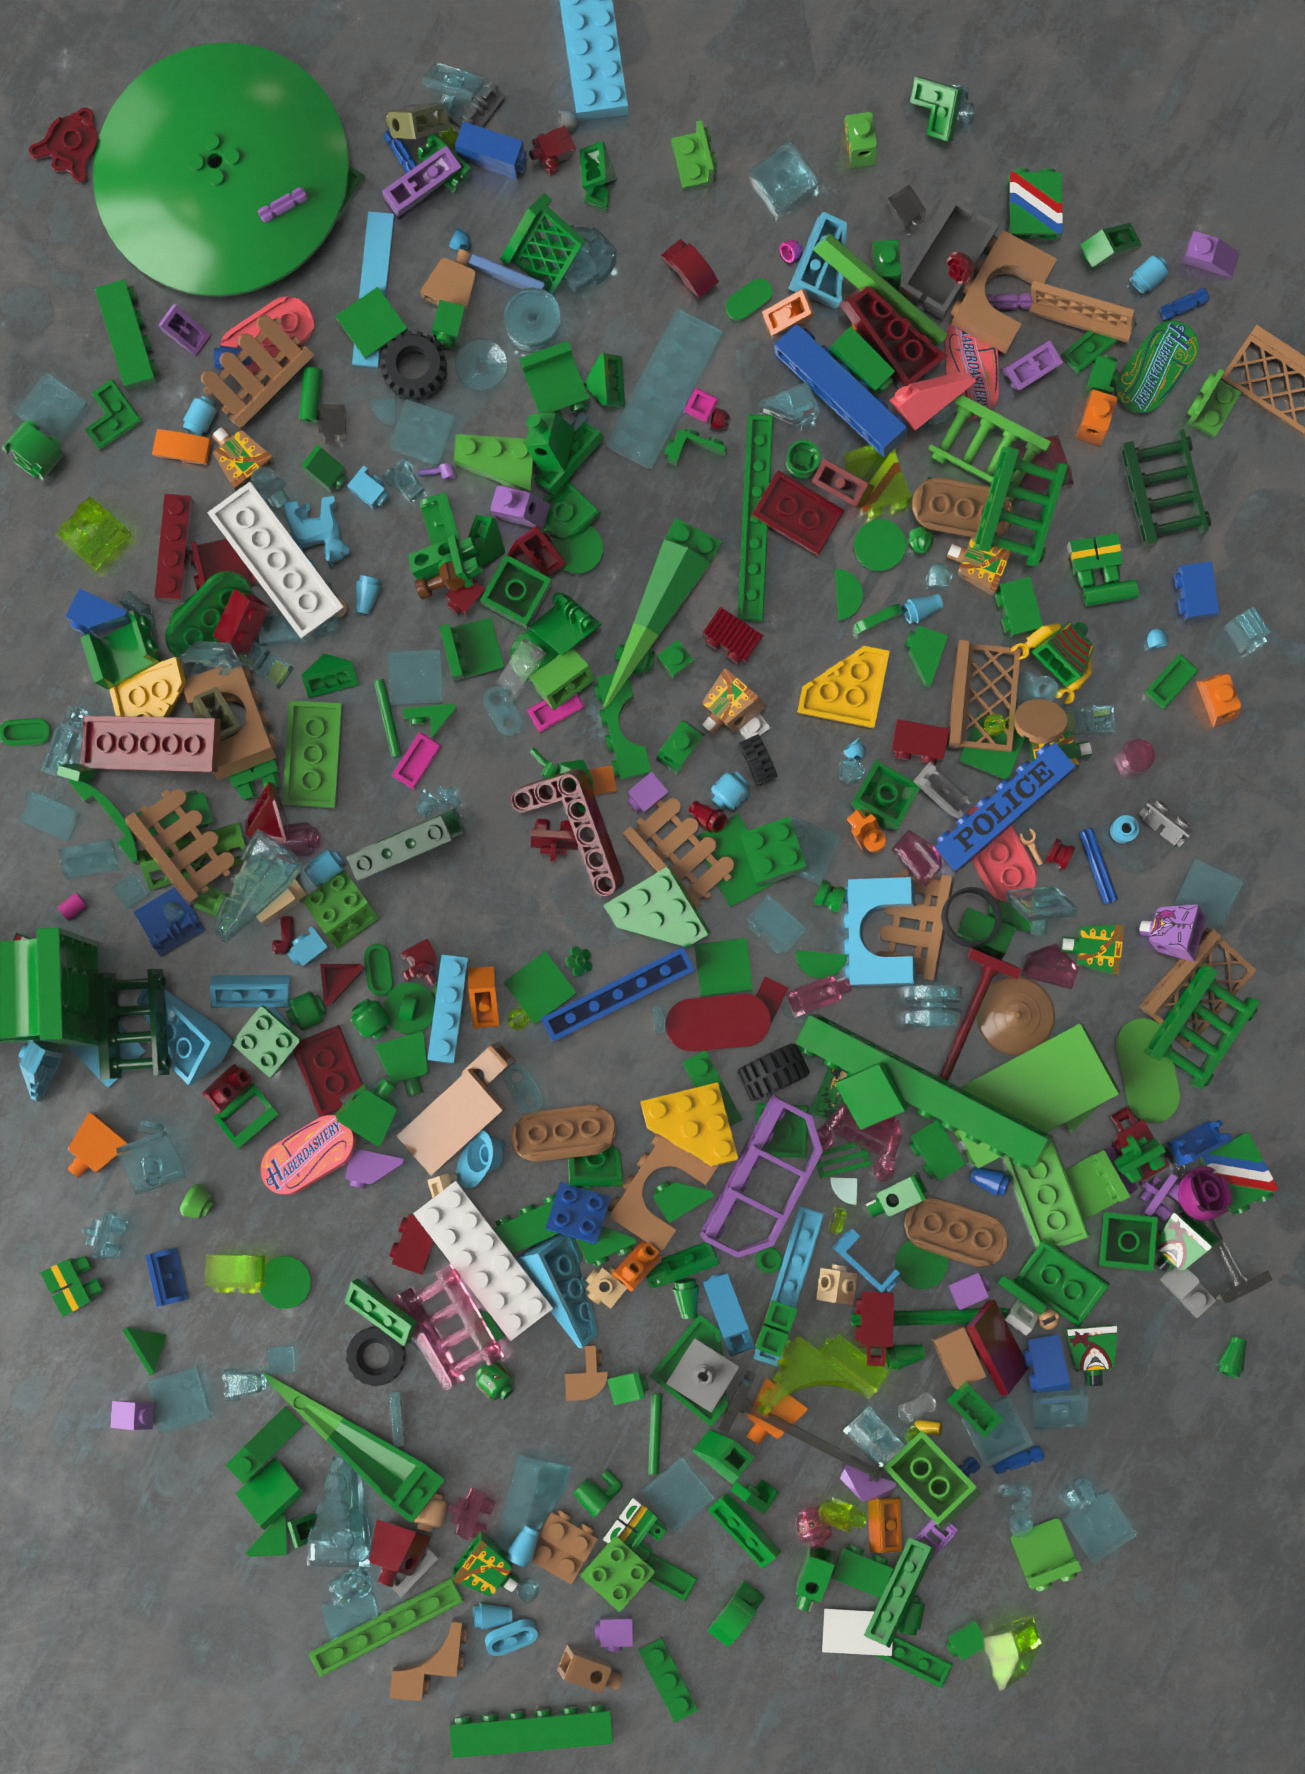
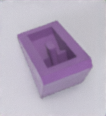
(183, 330)

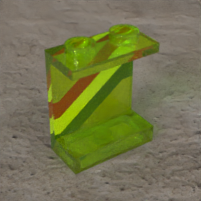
(882, 473)

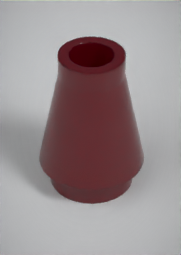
(709, 817)

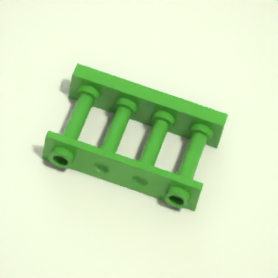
(988, 421)

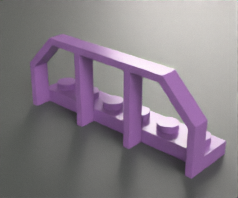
(739, 1179)

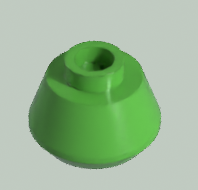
(196, 1202)

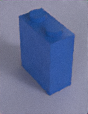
(491, 150)

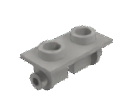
(1159, 814)

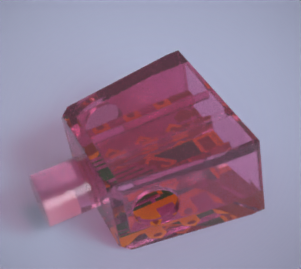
(810, 999)

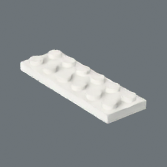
(275, 560)
(483, 1260)

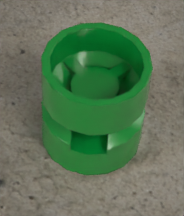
(803, 460)

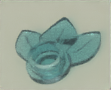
(1030, 685)

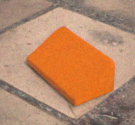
(885, 1525)

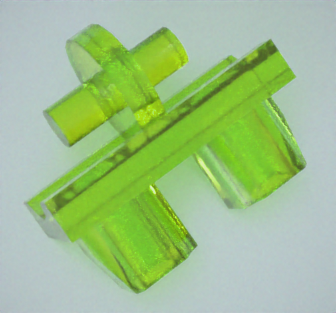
(842, 1514)

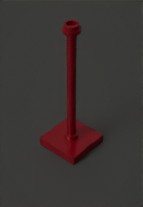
(991, 967)

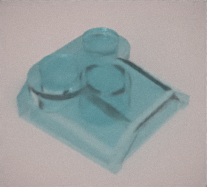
(785, 176)

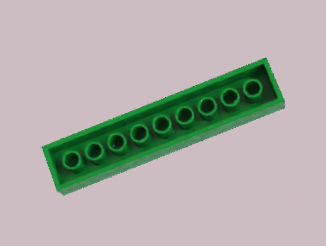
(927, 1092)

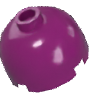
(1204, 1194)

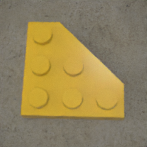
(848, 690)
(151, 691)
(694, 1123)

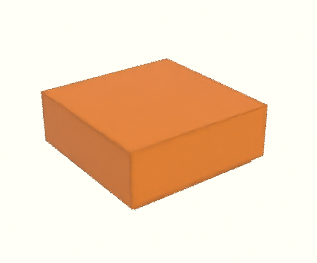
(603, 780)

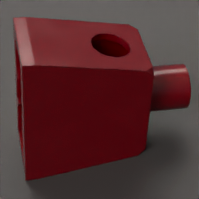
(396, 1551)

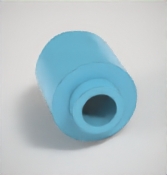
(1149, 274)
(199, 416)
(1116, 829)
(324, 867)

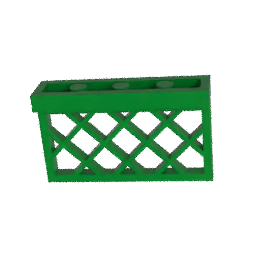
(529, 234)

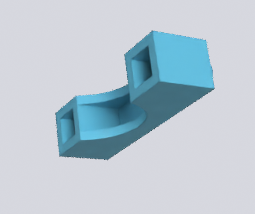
(448, 1009)

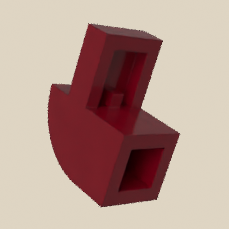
(691, 267)

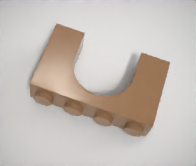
(1006, 256)
(253, 742)
(631, 1210)

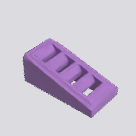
(952, 1530)

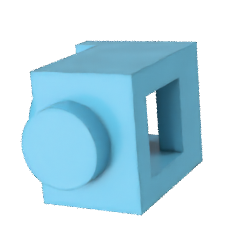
(368, 488)
(307, 948)

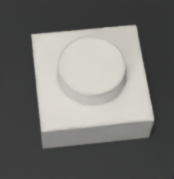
(754, 726)
(1022, 1317)

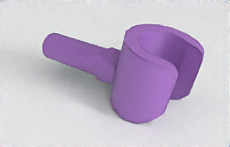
(447, 471)

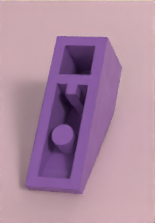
(420, 181)

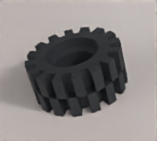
(758, 759)

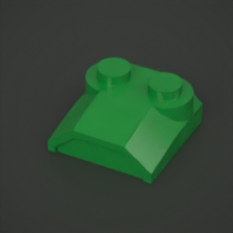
(885, 796)

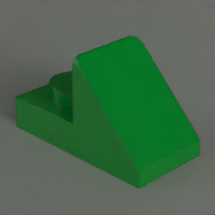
(437, 714)

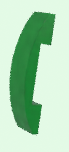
(128, 842)

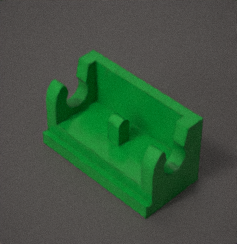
(456, 180)
(438, 518)
(978, 927)

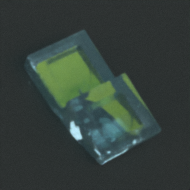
(266, 665)
(1089, 719)

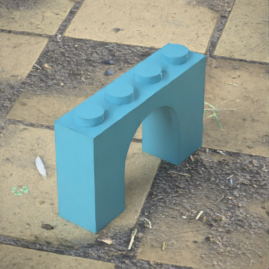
(864, 899)

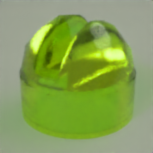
(996, 729)
(521, 1023)

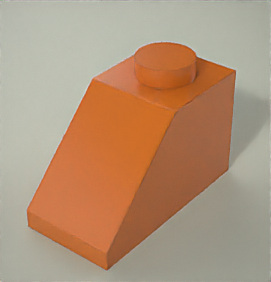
(483, 997)

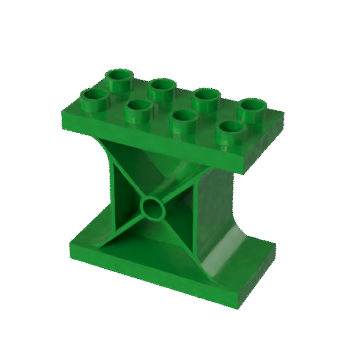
(49, 989)

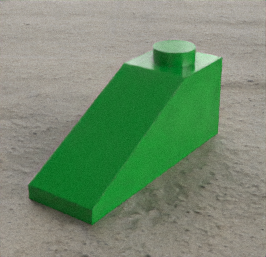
(264, 1445)

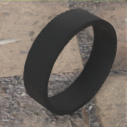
(993, 903)

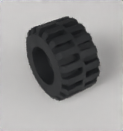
(403, 347)
(773, 1072)

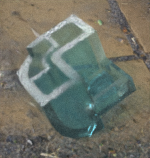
(592, 263)

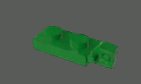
(683, 1265)

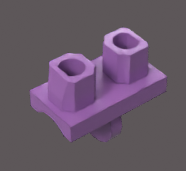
(1156, 1207)

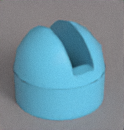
(1157, 638)
(855, 750)

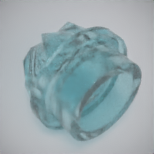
(938, 575)
(850, 770)

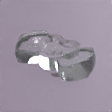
(921, 1404)

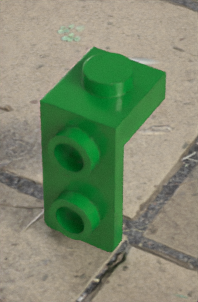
(675, 447)

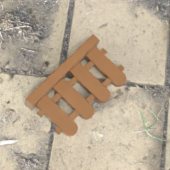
(277, 374)
(665, 848)
(182, 859)
(920, 938)

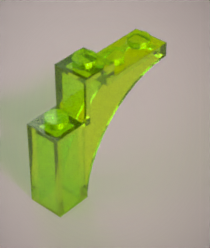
(834, 1364)

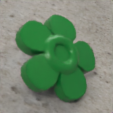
(579, 961)

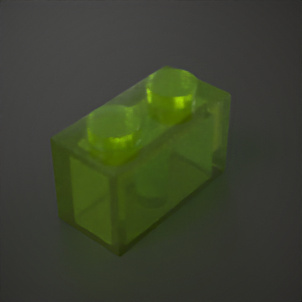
(235, 1272)

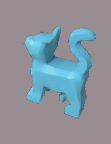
(317, 530)

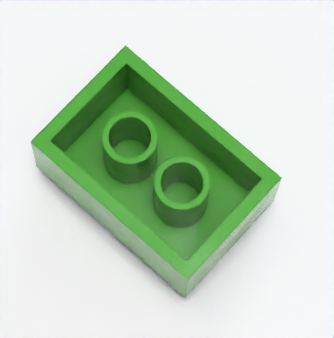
(932, 1480)

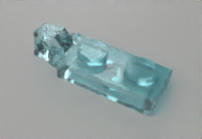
(63, 740)

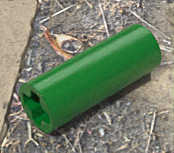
(310, 394)
(1110, 592)

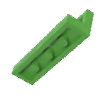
(228, 838)

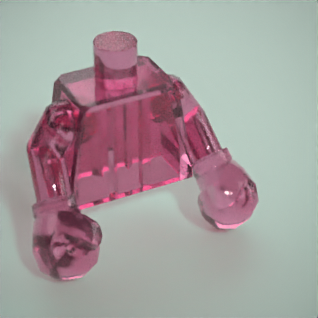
(879, 1138)

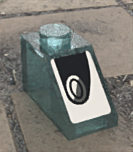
(792, 405)

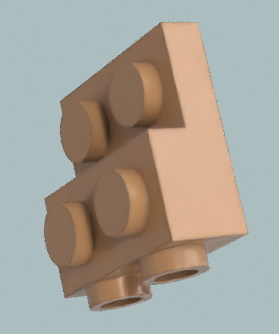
(563, 1546)

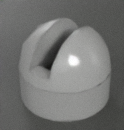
(567, 119)

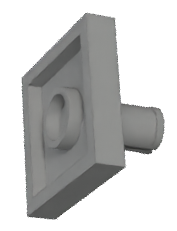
(702, 1375)

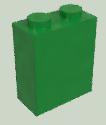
(862, 360)

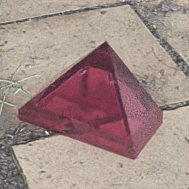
(919, 856)
(1051, 966)

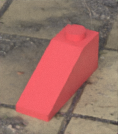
(926, 398)

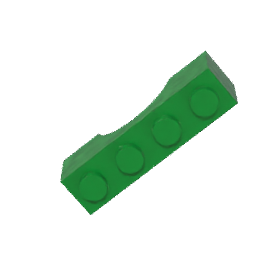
(630, 758)

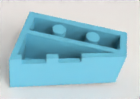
(814, 273)

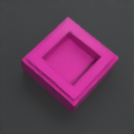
(701, 405)

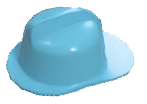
(479, 1157)

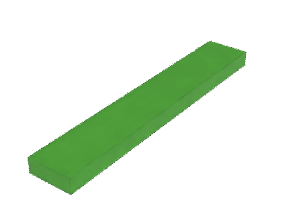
(862, 275)
(385, 1627)

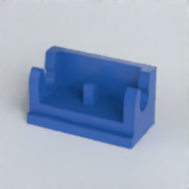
(1198, 1142)
(167, 1277)

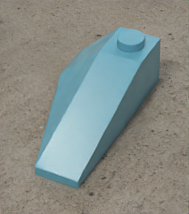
(193, 1040)
(38, 1067)
(557, 1274)

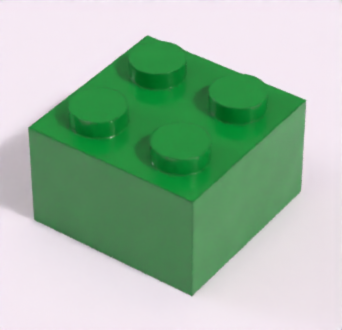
(516, 591)
(773, 851)
(1128, 1242)

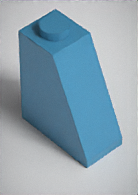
(728, 1314)

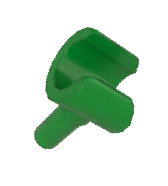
(549, 768)

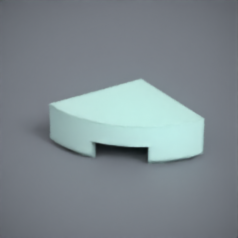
(845, 1189)

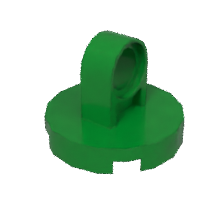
(410, 1008)

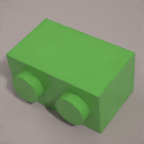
(562, 678)

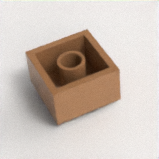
(959, 1356)

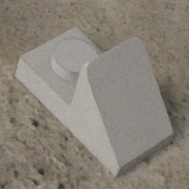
(1188, 1290)

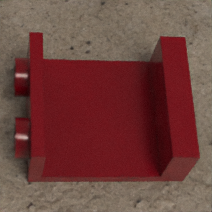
(215, 558)

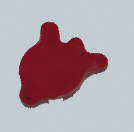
(70, 143)

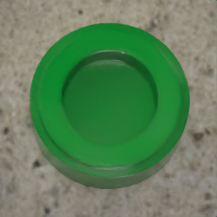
(769, 1260)

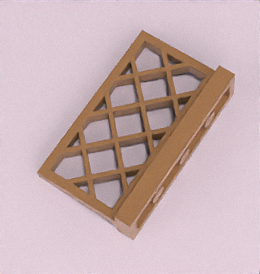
(1082, 311)
(1280, 351)
(960, 696)
(1183, 969)

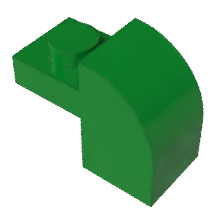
(736, 1614)

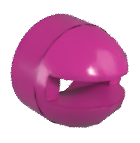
(787, 247)

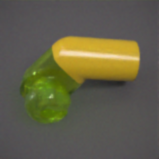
(927, 1427)

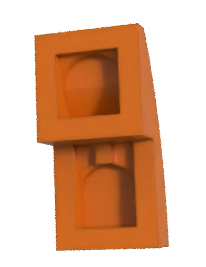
(181, 446)

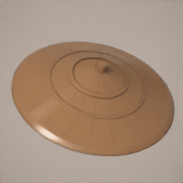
(1016, 1015)

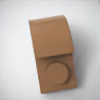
(589, 1383)

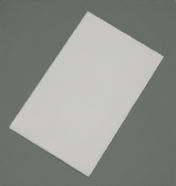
(845, 1633)

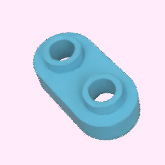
(511, 1637)

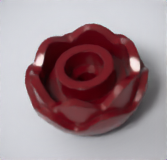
(960, 267)

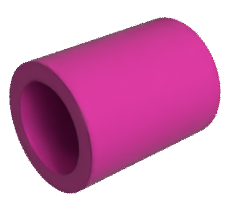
(72, 906)

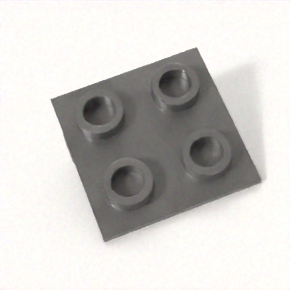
(480, 108)

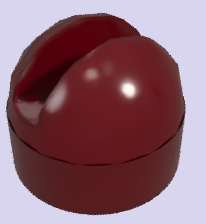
(717, 419)

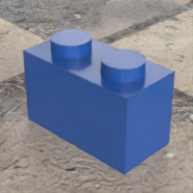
(1197, 591)
(1047, 1364)

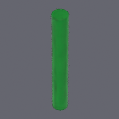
(388, 718)
(655, 1433)

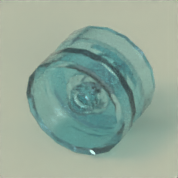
(532, 304)
(933, 1005)

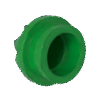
(920, 539)

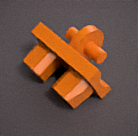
(867, 831)
(637, 1265)

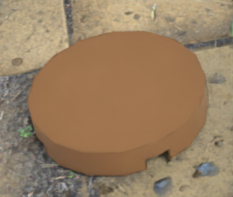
(1040, 721)

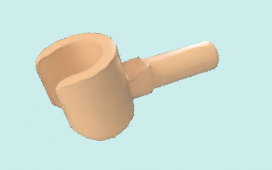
(1032, 847)

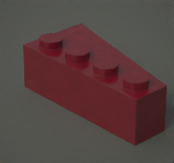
(891, 336)

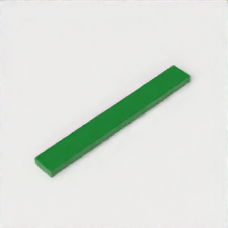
(754, 532)

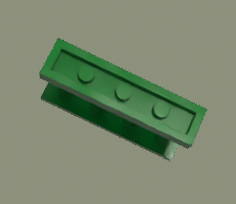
(995, 512)
(1176, 1025)

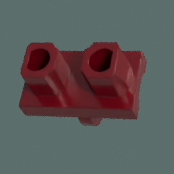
(553, 841)
(227, 1087)

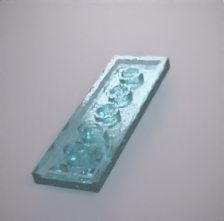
(664, 389)

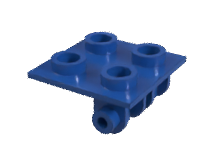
(161, 934)
(578, 1213)

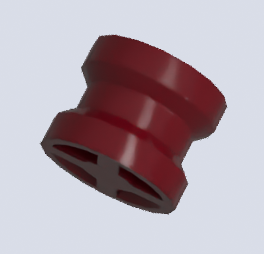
(1060, 854)

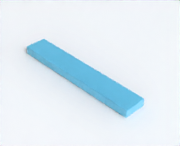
(375, 268)
(795, 1265)

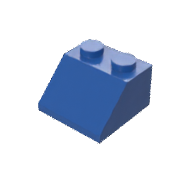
(95, 615)

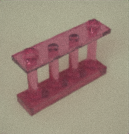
(427, 1337)

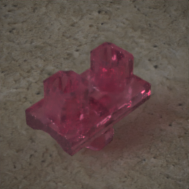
(467, 1512)

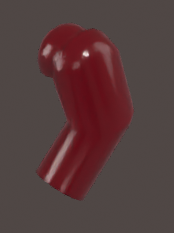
(287, 935)

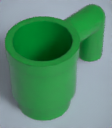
(593, 1497)

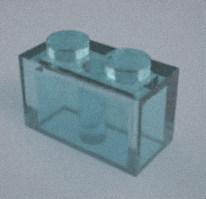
(1247, 631)
(775, 924)
(874, 1437)

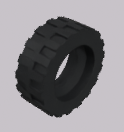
(375, 1376)

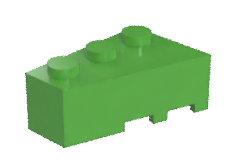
(496, 458)

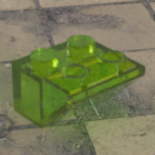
(92, 533)
(1012, 1651)

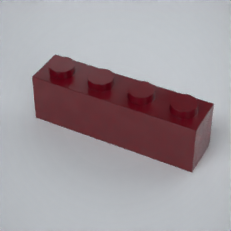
(174, 548)

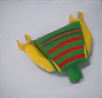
(1064, 652)

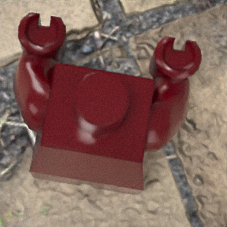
(553, 148)
(422, 962)

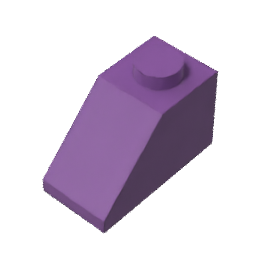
(1210, 254)
(369, 1167)

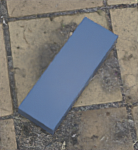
(503, 273)

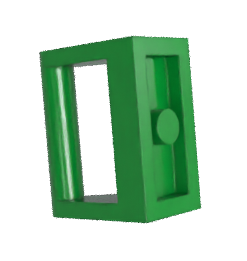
(256, 1126)

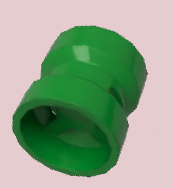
(830, 896)

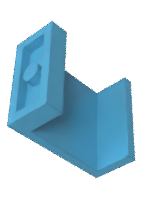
(845, 1243)

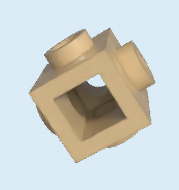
(837, 1285)
(598, 1295)

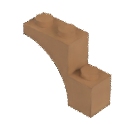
(410, 1682)

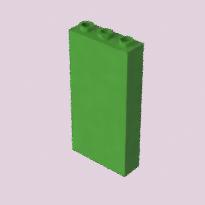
(1044, 1086)

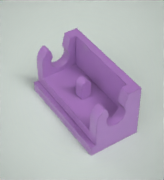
(1032, 365)

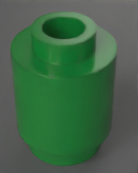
(913, 1617)

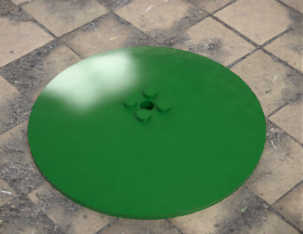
(202, 223)

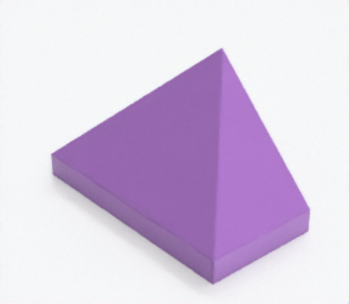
(864, 1489)

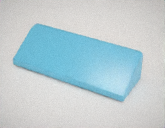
(250, 991)

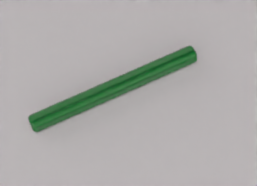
(931, 1317)

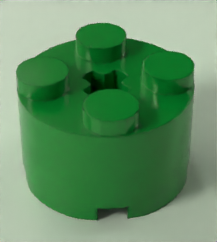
(33, 449)

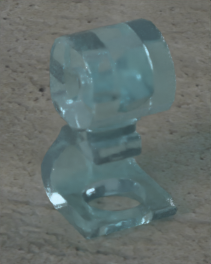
(1021, 1522)

